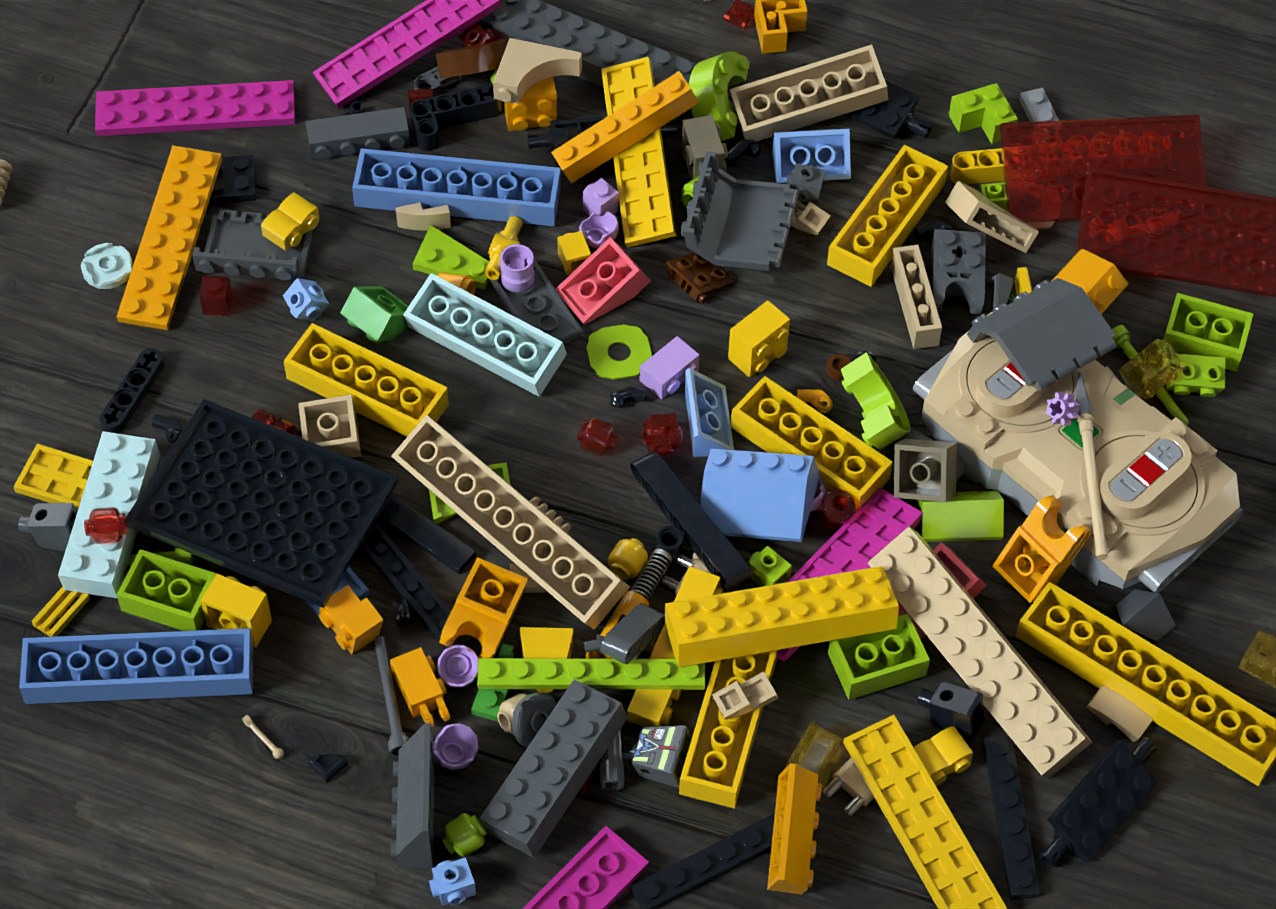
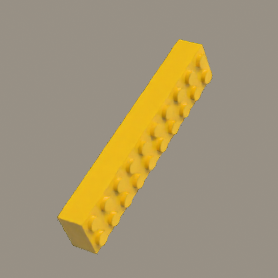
(1152, 680)

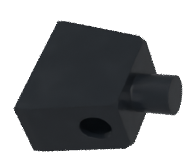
(956, 708)

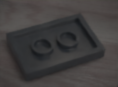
(235, 180)

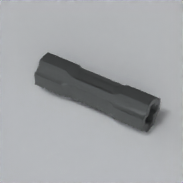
(612, 767)

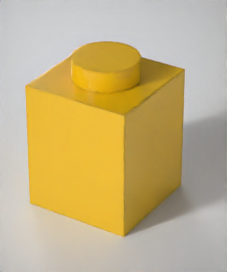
(572, 251)

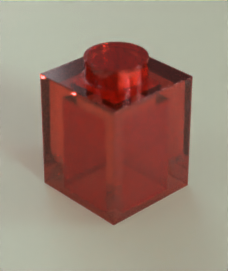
(216, 295)

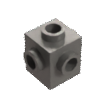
(807, 181)

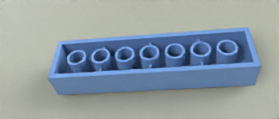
(466, 185)
(136, 666)

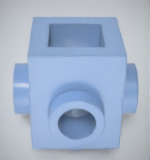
(305, 299)
(452, 882)

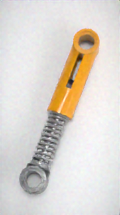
(661, 558)

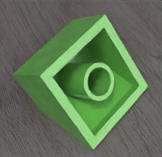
(375, 312)

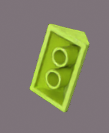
(963, 518)

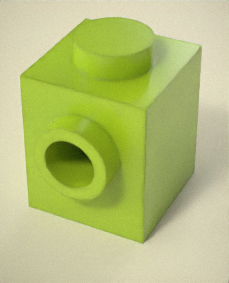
(769, 568)

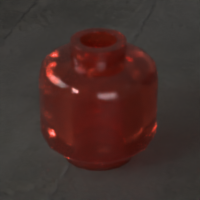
(596, 436)
(836, 508)
(106, 525)

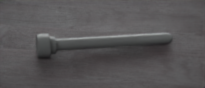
(397, 738)

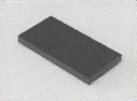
(540, 307)

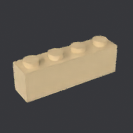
(916, 297)

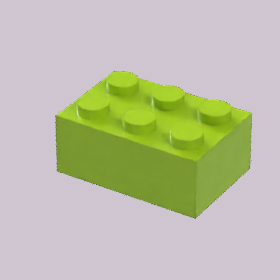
(1208, 329)
(165, 591)
(879, 659)

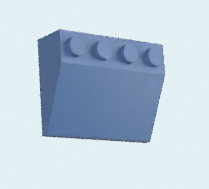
(759, 493)

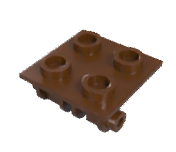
(697, 276)

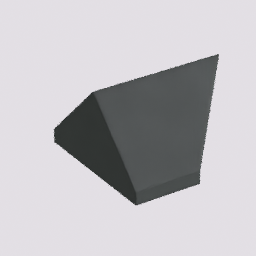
(1145, 614)

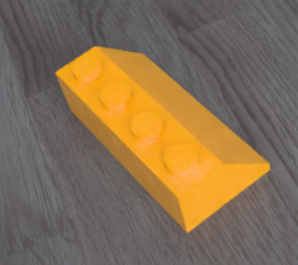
(1096, 277)
(793, 830)

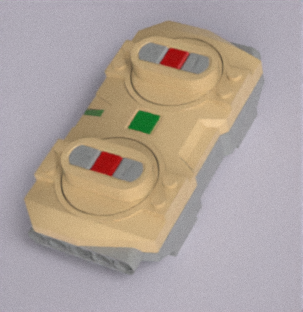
(1156, 477)

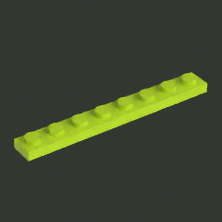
(595, 673)

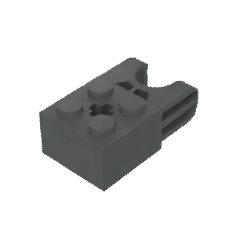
(958, 267)

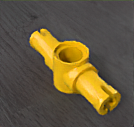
(505, 238)

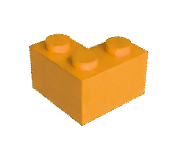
(776, 19)
(351, 619)

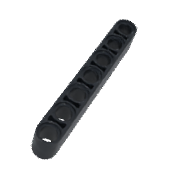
(689, 517)

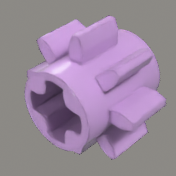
(1063, 408)

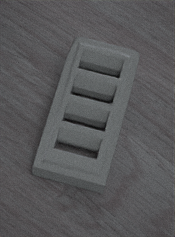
(996, 292)

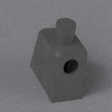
(50, 524)

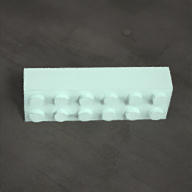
(485, 334)
(115, 480)

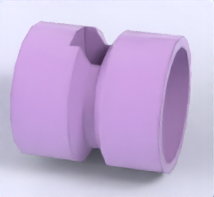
(517, 268)

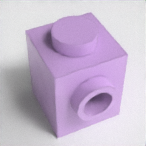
(600, 198)

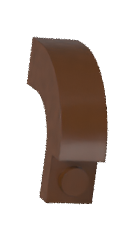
(471, 59)

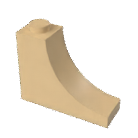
(529, 63)
(990, 218)

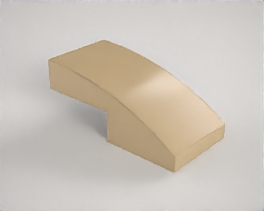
(415, 218)
(809, 218)
(746, 697)
(1116, 709)

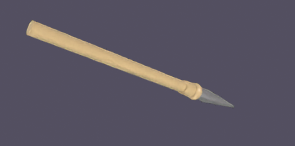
(1086, 430)

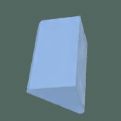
(815, 148)
(707, 414)

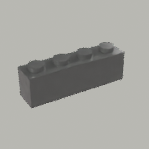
(352, 132)

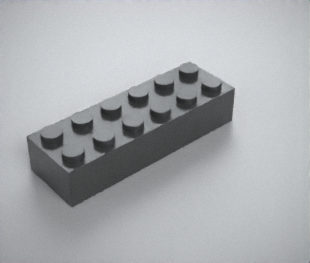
(553, 768)

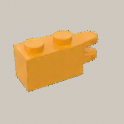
(419, 685)

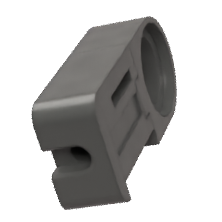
(433, 78)

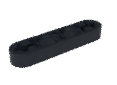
(136, 392)

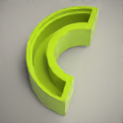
(710, 86)
(883, 411)

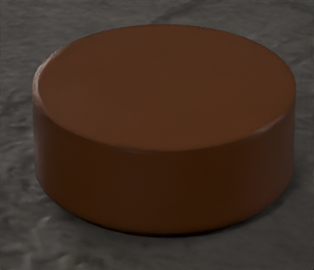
(835, 364)

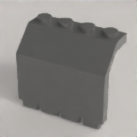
(738, 219)
(239, 248)
(1048, 332)

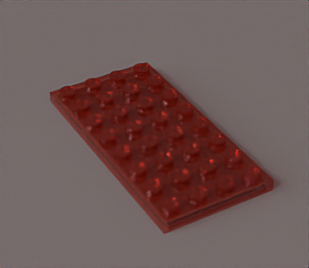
(1050, 159)
(1180, 231)

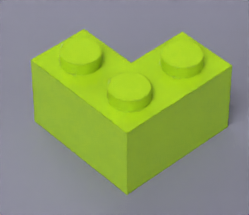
(982, 108)

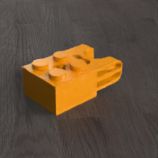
(1040, 550)
(485, 606)

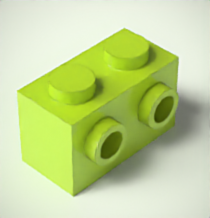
(1200, 375)

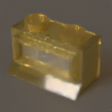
(817, 752)

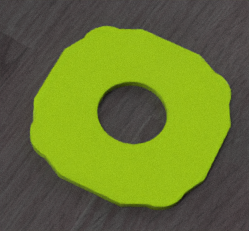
(605, 337)

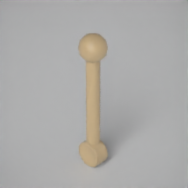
(277, 752)

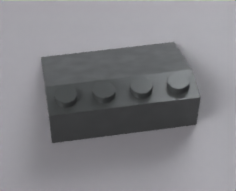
(414, 802)

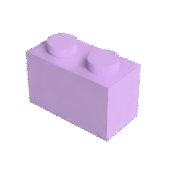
(668, 367)

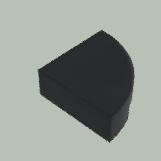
(327, 765)

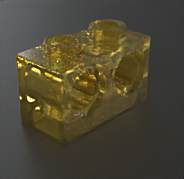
(1149, 367)
(1258, 665)

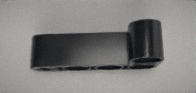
(451, 110)

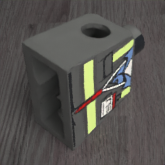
(659, 753)

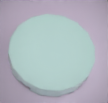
(106, 266)

